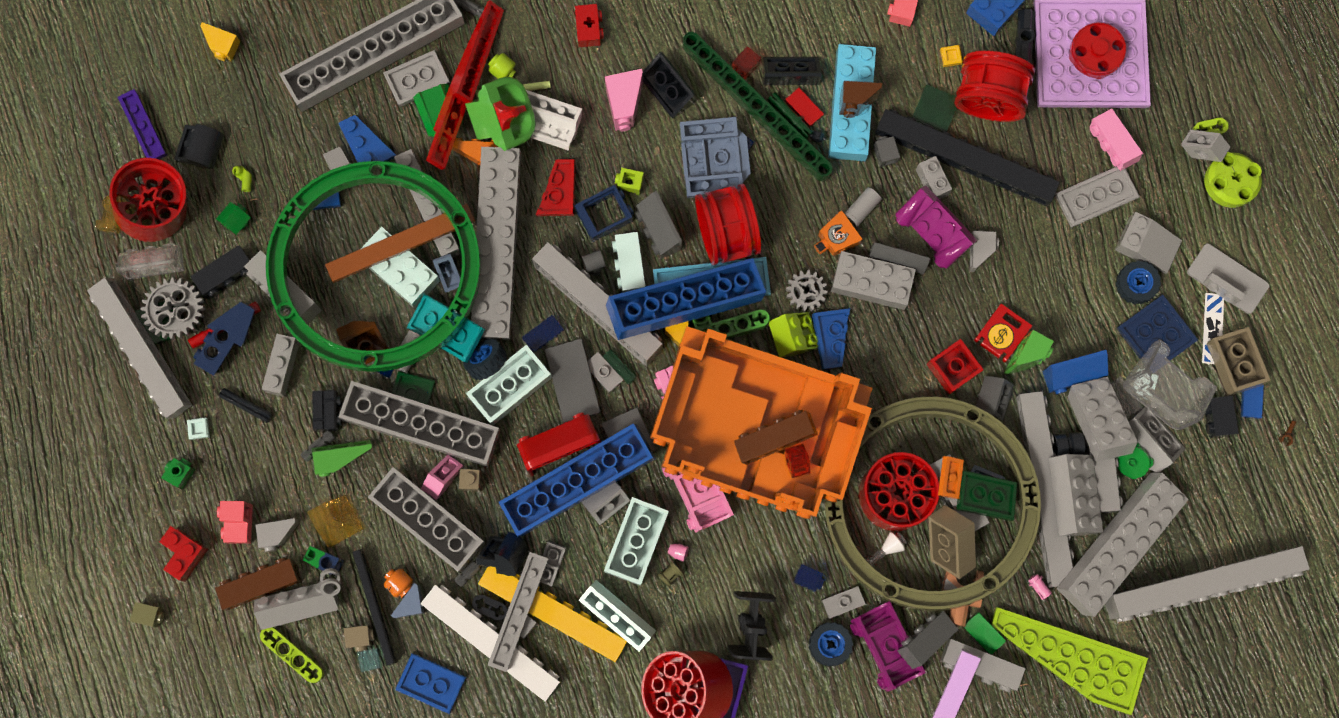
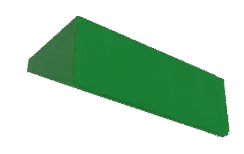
(984, 633)

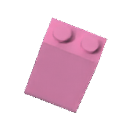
(623, 97)

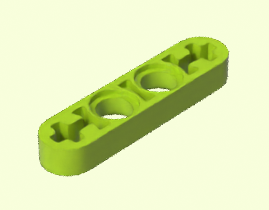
(290, 656)

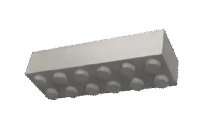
(426, 520)

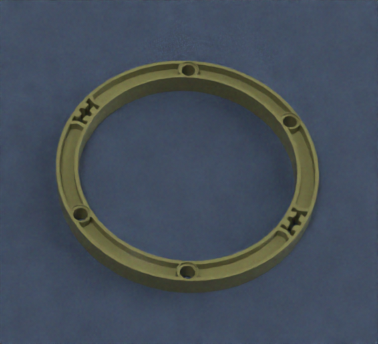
(1029, 515)

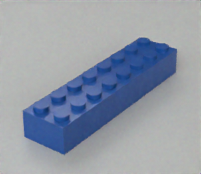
(685, 298)
(577, 480)

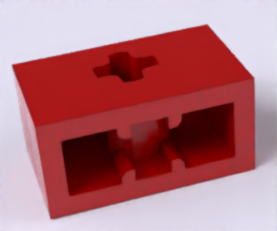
(588, 15)

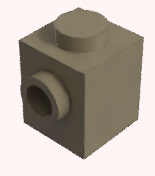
(359, 637)

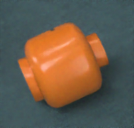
(398, 582)

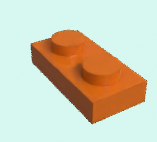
(950, 477)

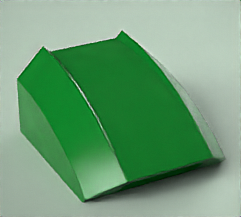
(429, 105)

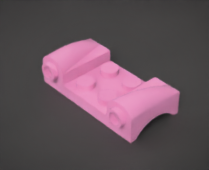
(705, 504)

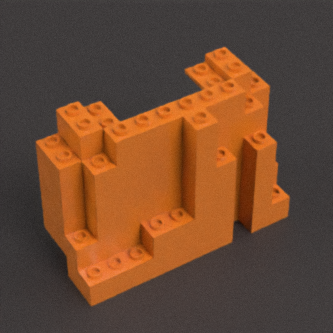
(733, 389)

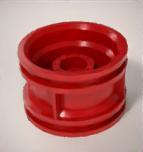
(994, 86)
(728, 224)

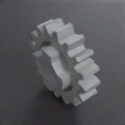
(812, 294)

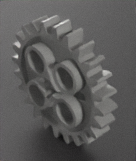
(169, 292)

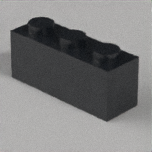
(221, 272)

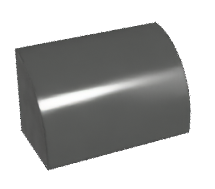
(995, 396)

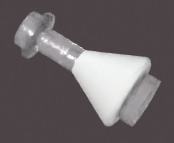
(894, 543)

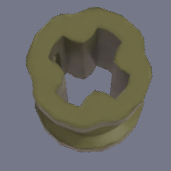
(670, 574)

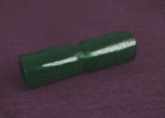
(617, 364)

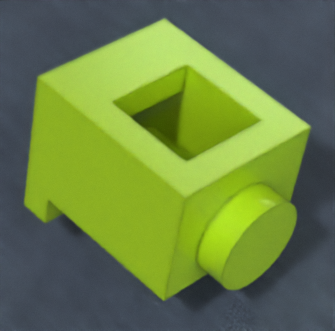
(628, 174)

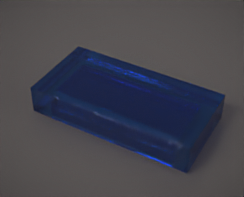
(542, 334)

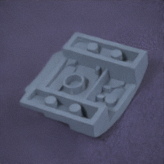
(713, 155)

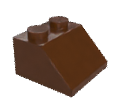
(857, 97)

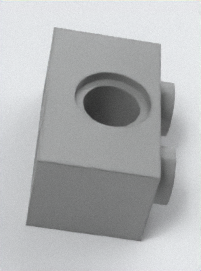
(1205, 145)
(933, 177)

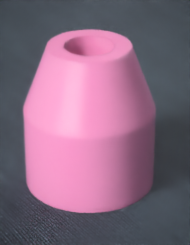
(678, 551)

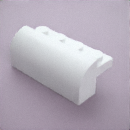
(555, 120)

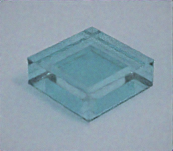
(369, 660)

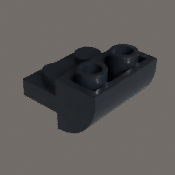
(199, 146)
(504, 553)

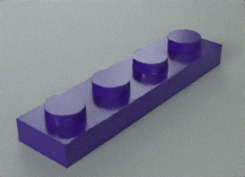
(142, 125)

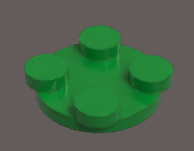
(1135, 464)

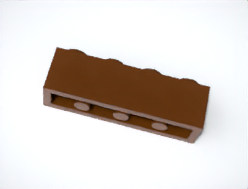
(776, 437)
(257, 584)

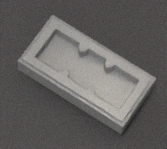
(604, 372)
(843, 602)

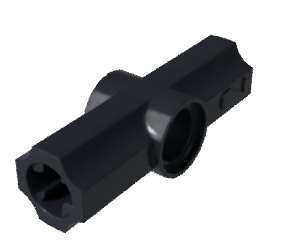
(1025, 27)

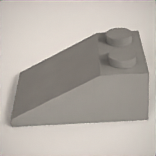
(1148, 242)

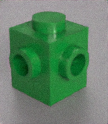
(234, 217)
(178, 472)

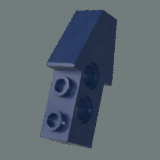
(237, 324)

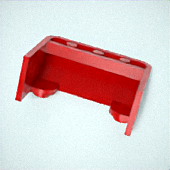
(557, 442)

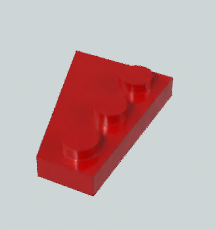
(560, 191)

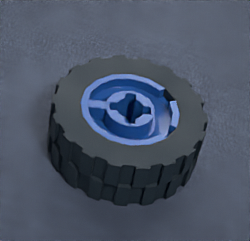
(1128, 279)
(486, 359)
(819, 647)

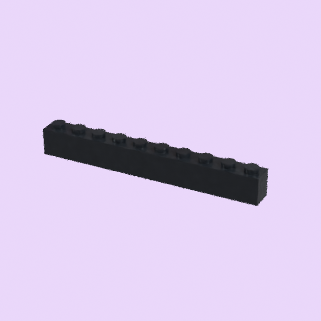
(968, 158)

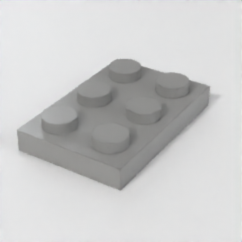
(415, 77)

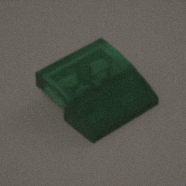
(935, 108)

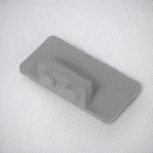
(1228, 278)

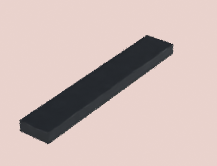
(374, 607)

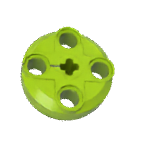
(1233, 180)

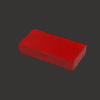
(804, 107)

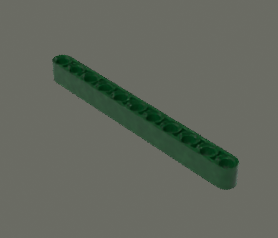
(758, 114)

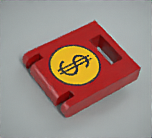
(1000, 335)

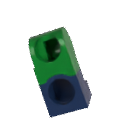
(322, 560)

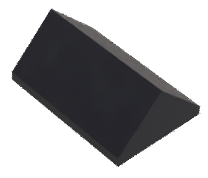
(791, 71)
(668, 86)

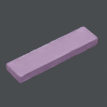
(957, 685)

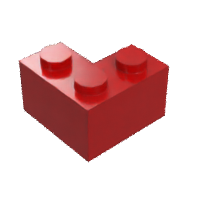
(186, 553)

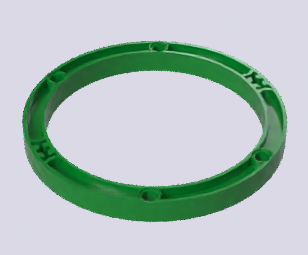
(336, 181)

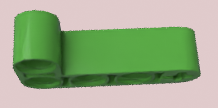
(731, 324)

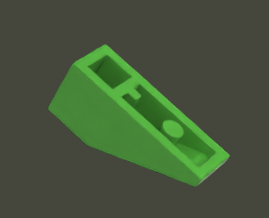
(333, 457)

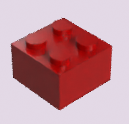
(954, 366)

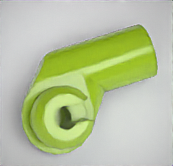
(245, 176)

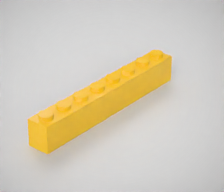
(559, 615)

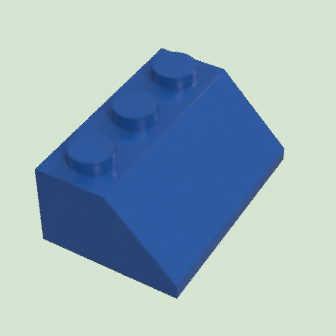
(1076, 371)

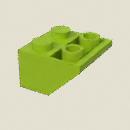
(793, 334)

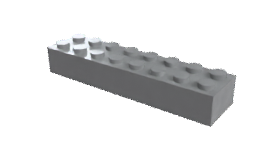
(591, 299)
(419, 423)
(1122, 544)

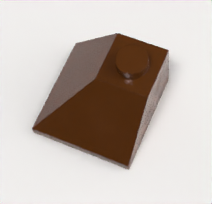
(362, 336)

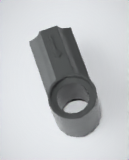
(594, 263)

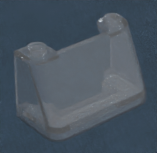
(1168, 389)

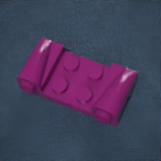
(936, 226)
(884, 637)

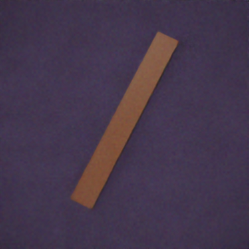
(393, 246)

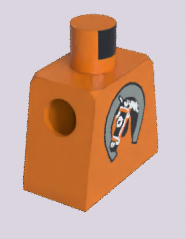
(837, 235)

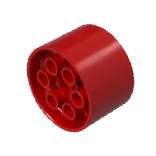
(154, 172)
(871, 505)
(670, 671)

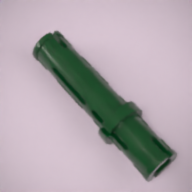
(795, 120)

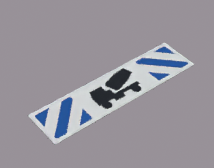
(1212, 323)

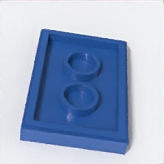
(430, 683)

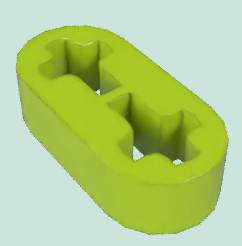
(1209, 124)

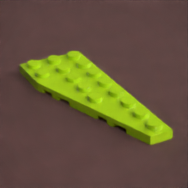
(1089, 666)

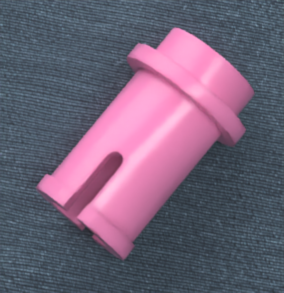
(1039, 586)

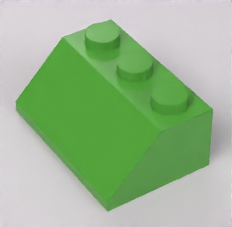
(1030, 352)

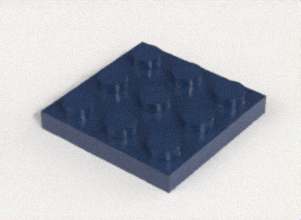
(1154, 323)

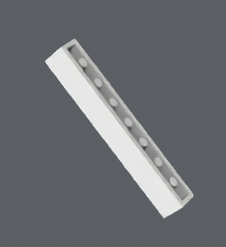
(484, 637)

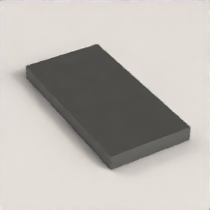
(572, 379)

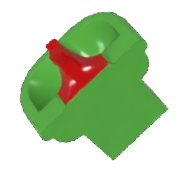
(502, 113)

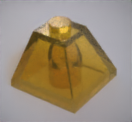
(335, 520)

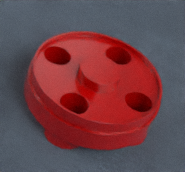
(1097, 50)

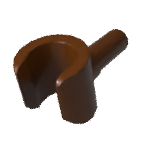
(1288, 434)

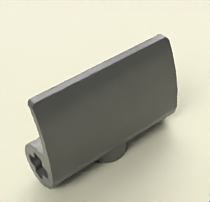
(899, 257)

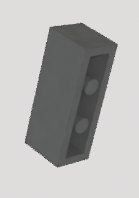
(927, 639)

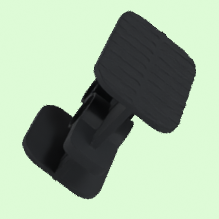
(752, 626)

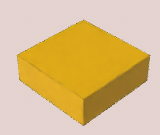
(951, 56)

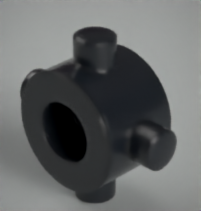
(818, 137)

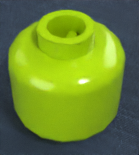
(502, 66)

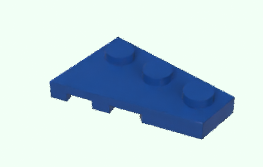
(364, 142)
(831, 332)

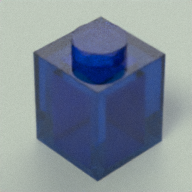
(808, 578)

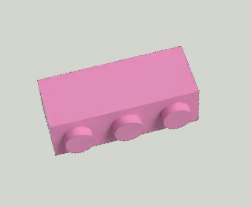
(1115, 140)

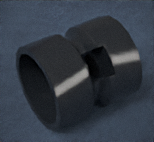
(1069, 444)

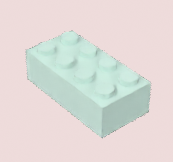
(404, 273)
(509, 386)
(636, 541)

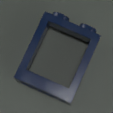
(581, 208)

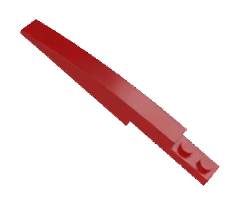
(464, 85)

